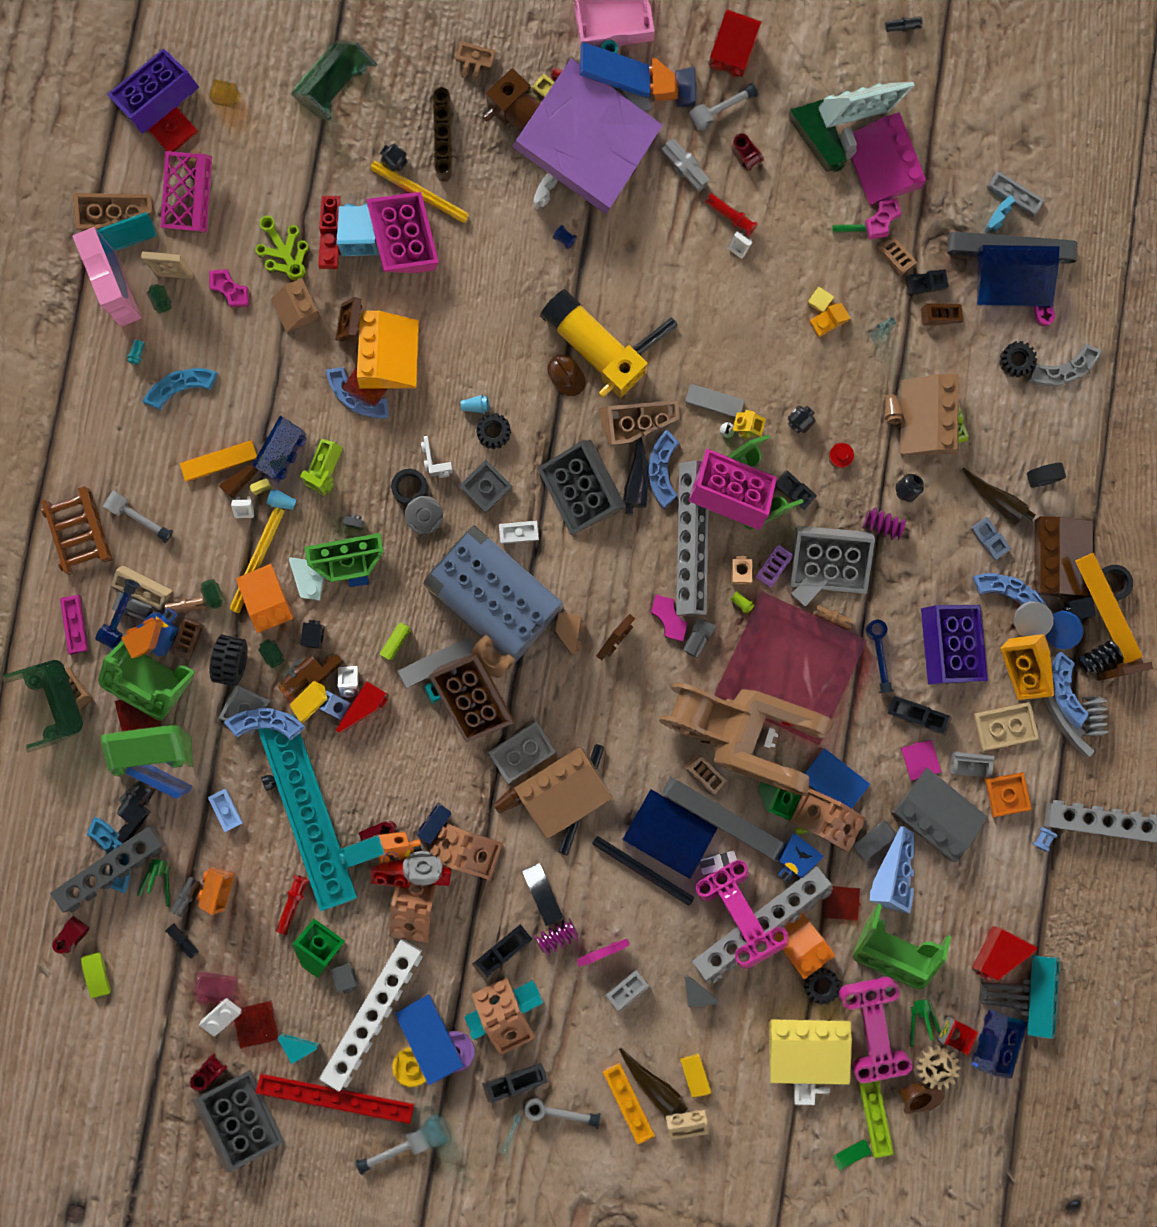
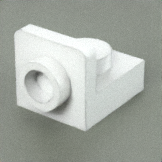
(348, 681)

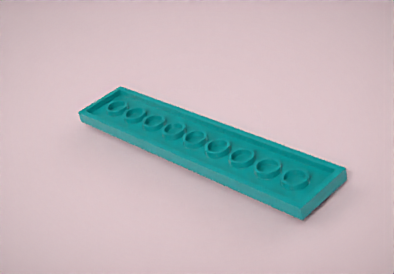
(308, 818)

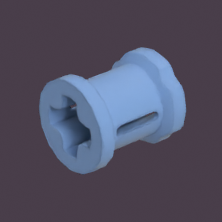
(1050, 836)

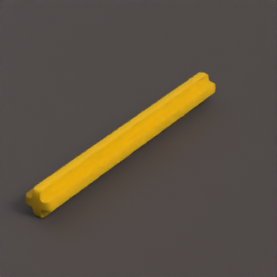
(412, 187)
(259, 553)

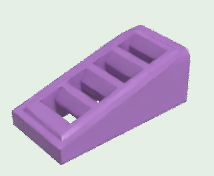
(783, 552)

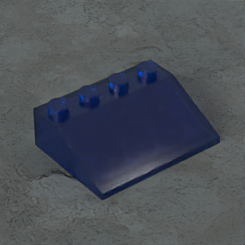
(1017, 275)
(670, 833)

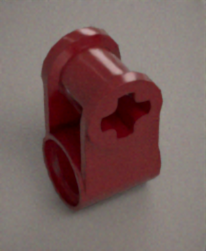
(747, 155)
(377, 830)
(72, 933)
(210, 1071)

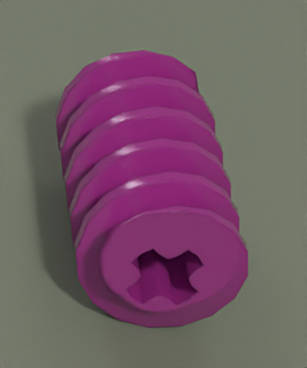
(884, 524)
(557, 937)

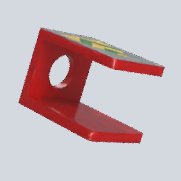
(965, 1040)

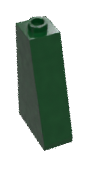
(821, 140)

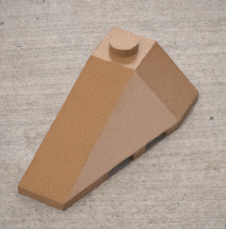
(105, 209)
(631, 421)

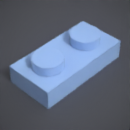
(225, 810)

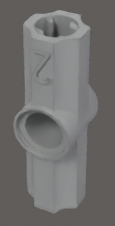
(685, 165)

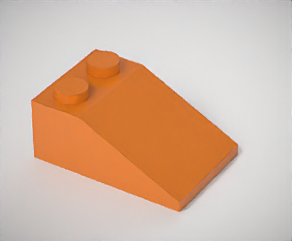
(264, 598)
(216, 890)
(806, 947)

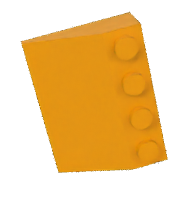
(387, 351)

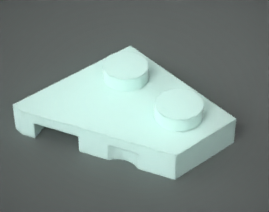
(307, 580)

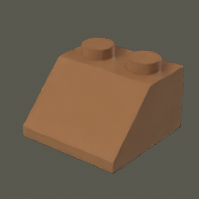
(295, 305)

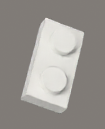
(518, 532)
(220, 1017)

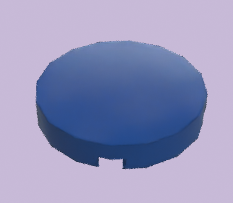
(1065, 630)

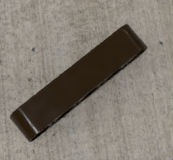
(442, 125)

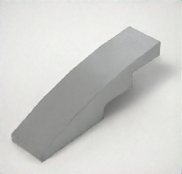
(423, 668)
(1070, 732)

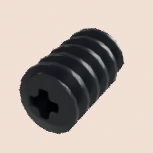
(1100, 657)

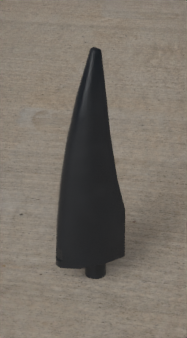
(637, 483)

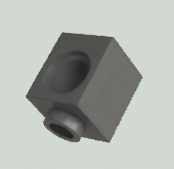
(344, 978)

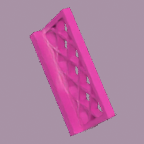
(201, 191)

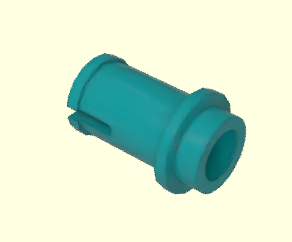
(135, 352)

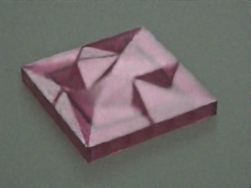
(792, 659)

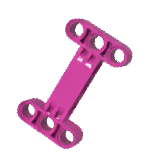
(742, 914)
(875, 1030)

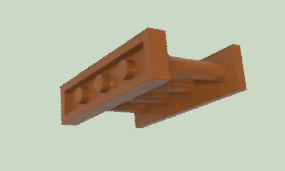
(89, 516)

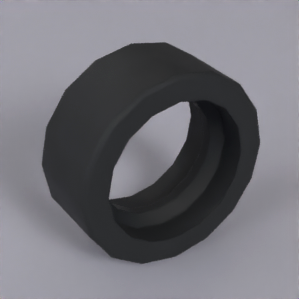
(406, 473)
(1046, 475)
(1127, 578)

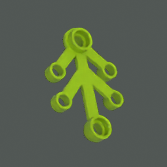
(283, 251)

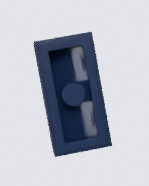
(686, 87)
(433, 823)

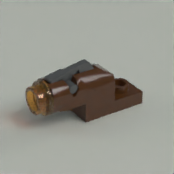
(307, 671)

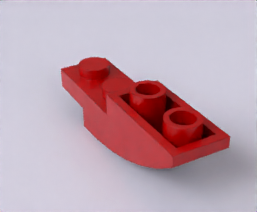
(328, 248)
(392, 875)

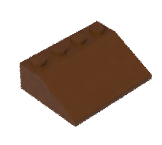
(1057, 546)
(471, 697)

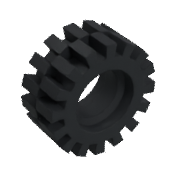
(1013, 369)
(489, 420)
(831, 994)

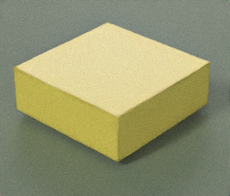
(543, 86)
(820, 299)
(261, 486)

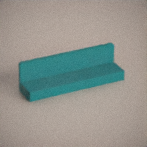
(129, 231)
(1044, 996)
(527, 999)

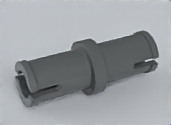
(185, 896)

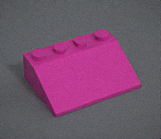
(886, 160)
(403, 233)
(733, 489)

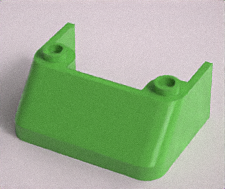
(751, 455)
(147, 747)
(896, 957)

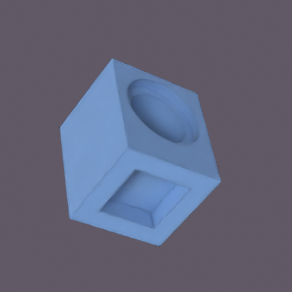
(339, 710)

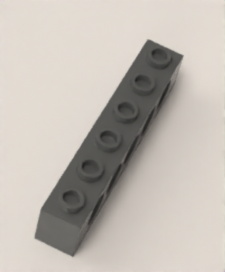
(64, 894)

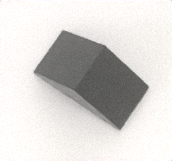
(697, 994)

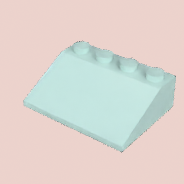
(862, 103)

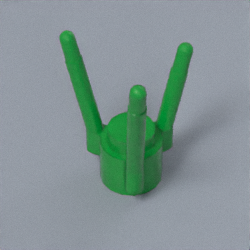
(156, 868)
(923, 1009)

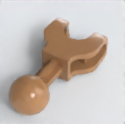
(493, 661)

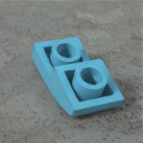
(999, 215)

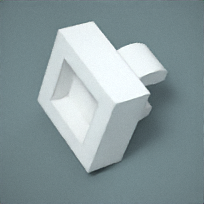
(739, 244)
(242, 508)
(766, 737)

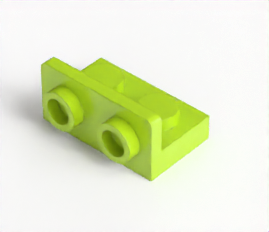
(319, 485)

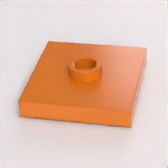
(1008, 794)

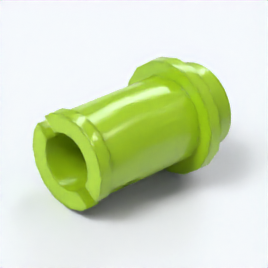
(742, 602)

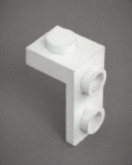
(441, 470)

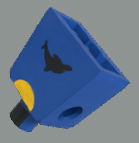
(167, 633)
(798, 858)

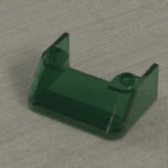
(330, 75)
(54, 680)

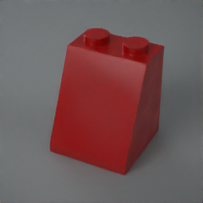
(734, 43)
(1001, 954)

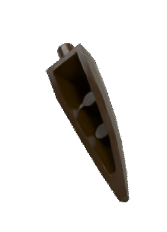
(1006, 504)
(658, 1091)

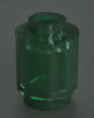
(159, 298)
(212, 594)
(271, 653)

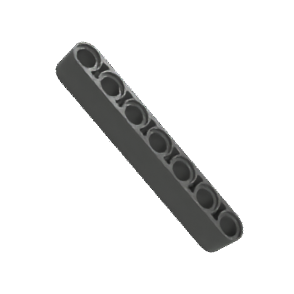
(968, 243)
(723, 819)

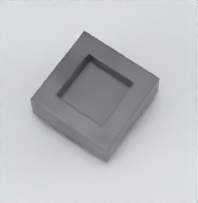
(354, 521)

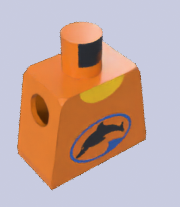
(397, 847)

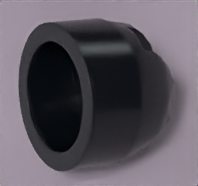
(268, 782)

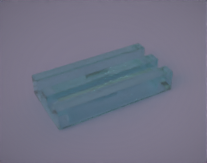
(882, 328)

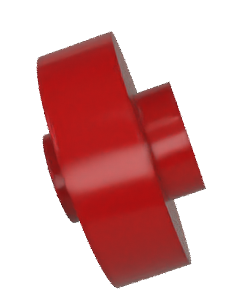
(841, 455)

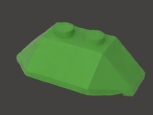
(345, 557)

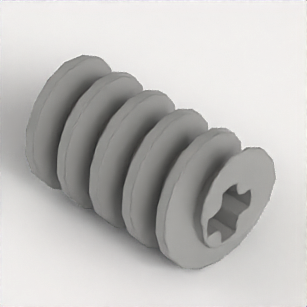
(1095, 716)

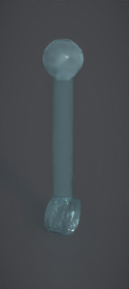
(517, 1119)

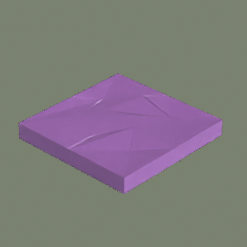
(587, 136)

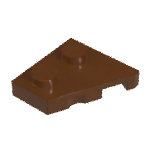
(1125, 669)

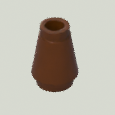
(507, 801)

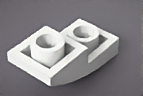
(542, 194)

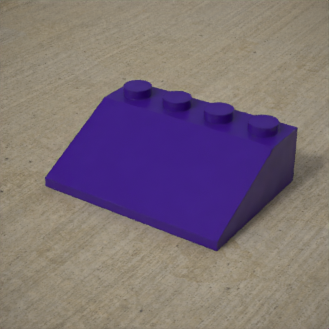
(153, 90)
(954, 644)

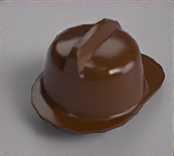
(566, 375)
(920, 1099)

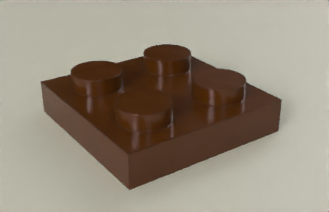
(348, 319)

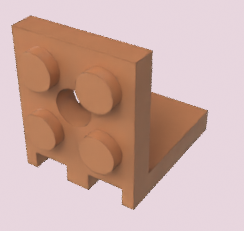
(829, 819)
(464, 851)
(414, 909)
(502, 1017)

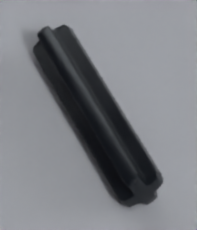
(655, 336)

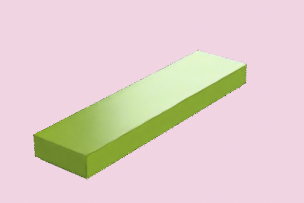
(876, 1119)

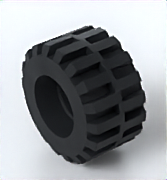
(228, 660)

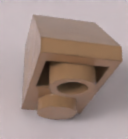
(568, 630)

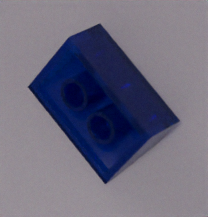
(279, 450)
(999, 1044)

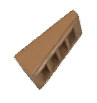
(901, 270)
(82, 696)
(690, 768)

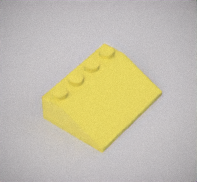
(810, 1051)

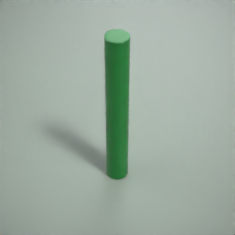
(849, 228)

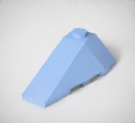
(892, 881)

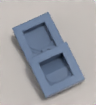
(990, 538)

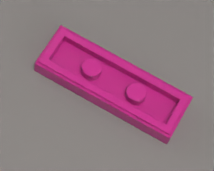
(74, 624)

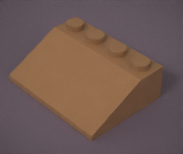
(930, 415)
(563, 792)

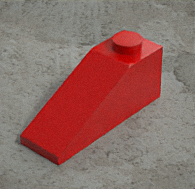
(366, 703)

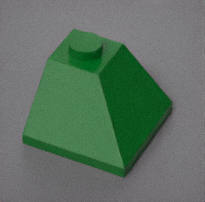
(778, 801)
(316, 947)

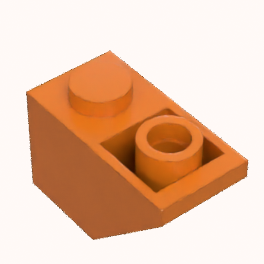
(664, 82)
(143, 639)

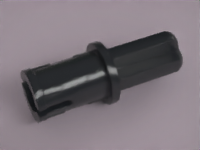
(904, 24)
(182, 941)

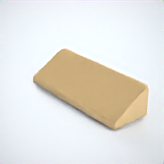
(148, 591)

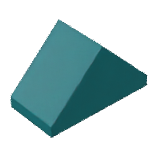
(296, 1047)

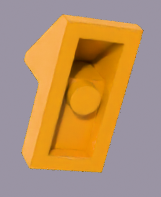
(830, 319)

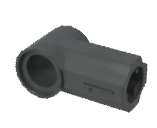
(134, 607)
(700, 634)

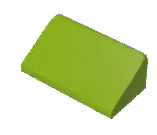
(325, 457)
(395, 641)

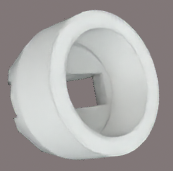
(723, 429)

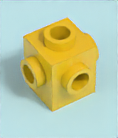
(749, 424)

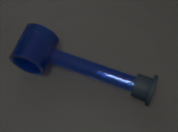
(108, 634)
(885, 685)

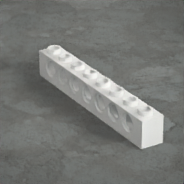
(331, 1074)

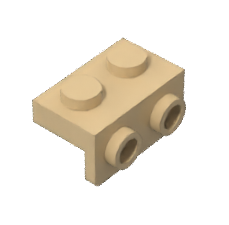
(687, 1125)

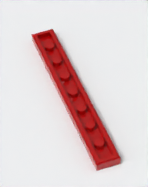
(333, 1099)

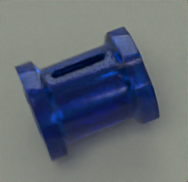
(565, 237)

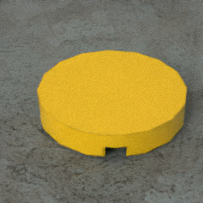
(407, 1069)

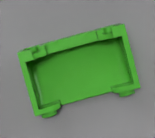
(143, 681)

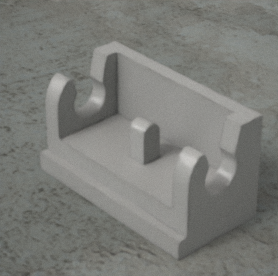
(971, 764)
(628, 991)

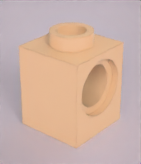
(737, 578)

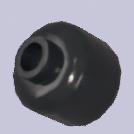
(393, 157)
(801, 419)
(909, 487)

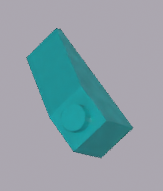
(360, 852)

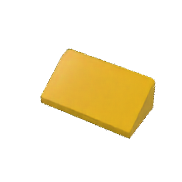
(309, 701)
(695, 1075)

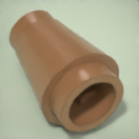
(893, 411)

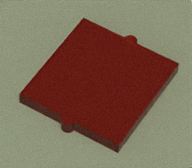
(842, 903)

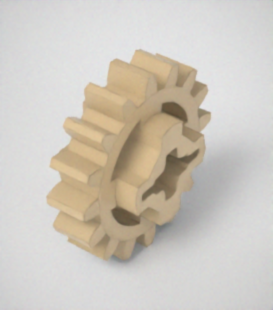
(941, 1060)

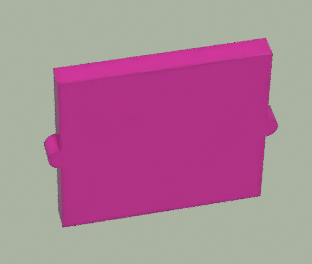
(919, 757)

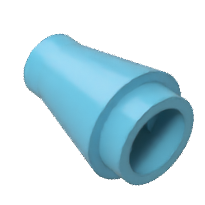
(476, 404)
(280, 500)

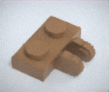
(475, 56)

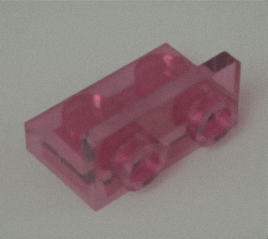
(214, 988)

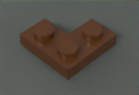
(616, 637)

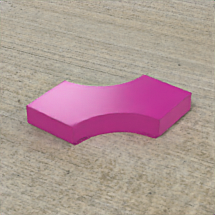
(887, 212)
(236, 294)
(673, 625)
(602, 952)

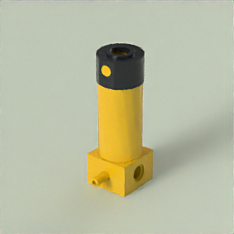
(595, 344)

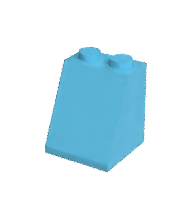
(355, 231)

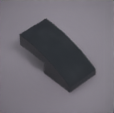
(927, 282)
(795, 489)

